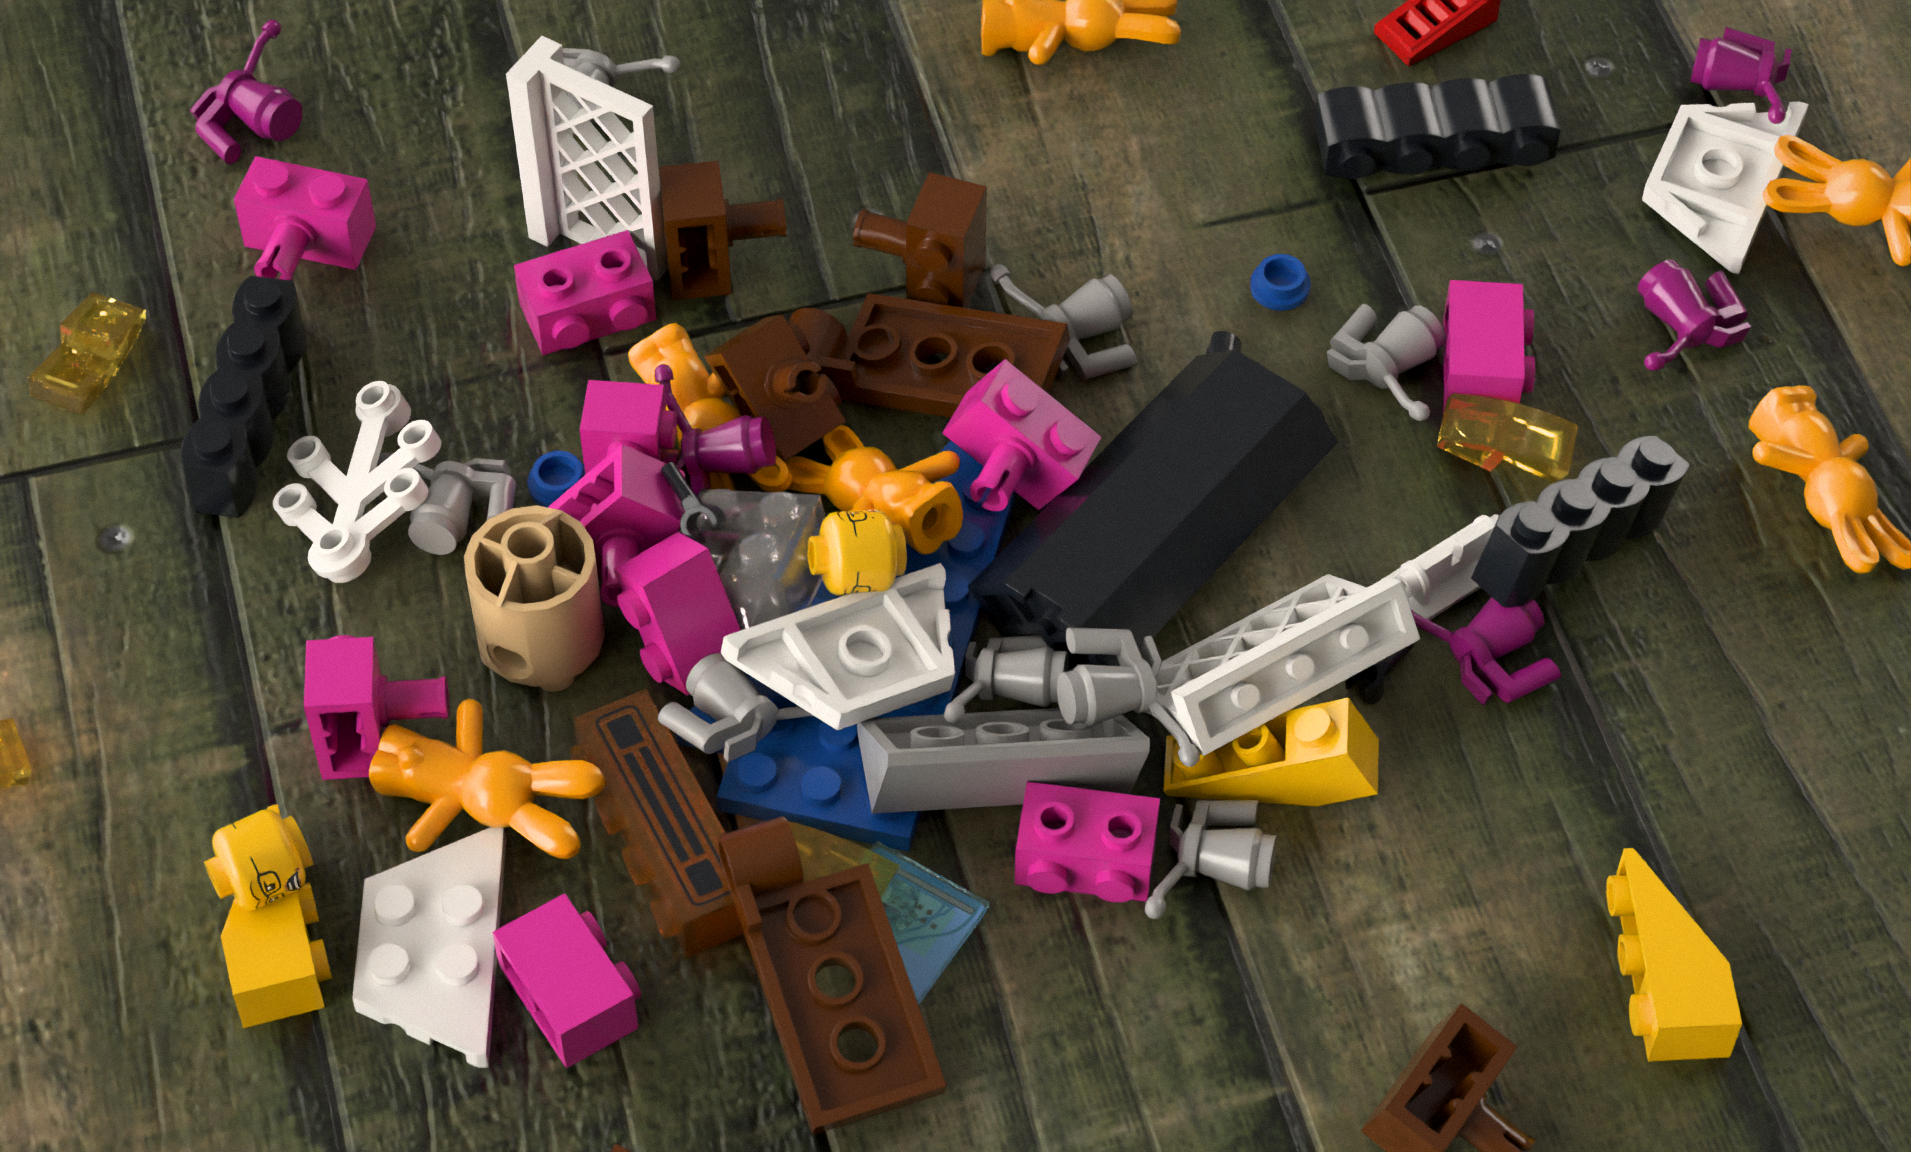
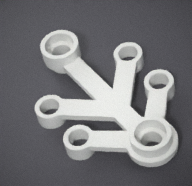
(343, 548)

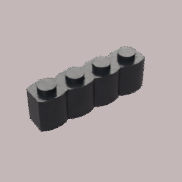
(1444, 125)
(243, 397)
(1579, 521)

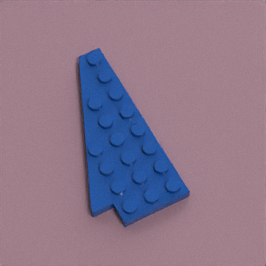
(818, 771)

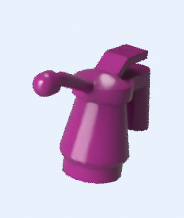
(1742, 64)
(261, 106)
(1678, 301)
(732, 447)
(1489, 637)

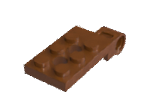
(893, 335)
(818, 924)

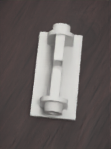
(1445, 571)

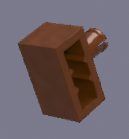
(703, 226)
(939, 241)
(772, 377)
(1445, 1092)

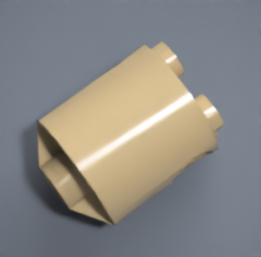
(535, 596)

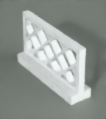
(552, 157)
(1282, 657)

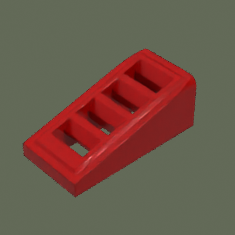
(1451, 27)

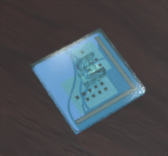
(927, 918)

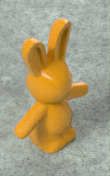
(1083, 24)
(1849, 191)
(698, 396)
(869, 481)
(1837, 487)
(489, 786)

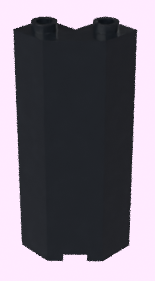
(1158, 507)

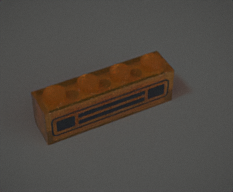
(662, 820)

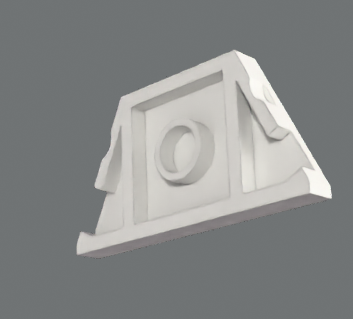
(1715, 175)
(855, 651)
(431, 946)

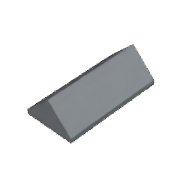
(991, 756)

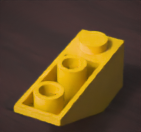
(1297, 758)
(271, 957)
(1679, 977)

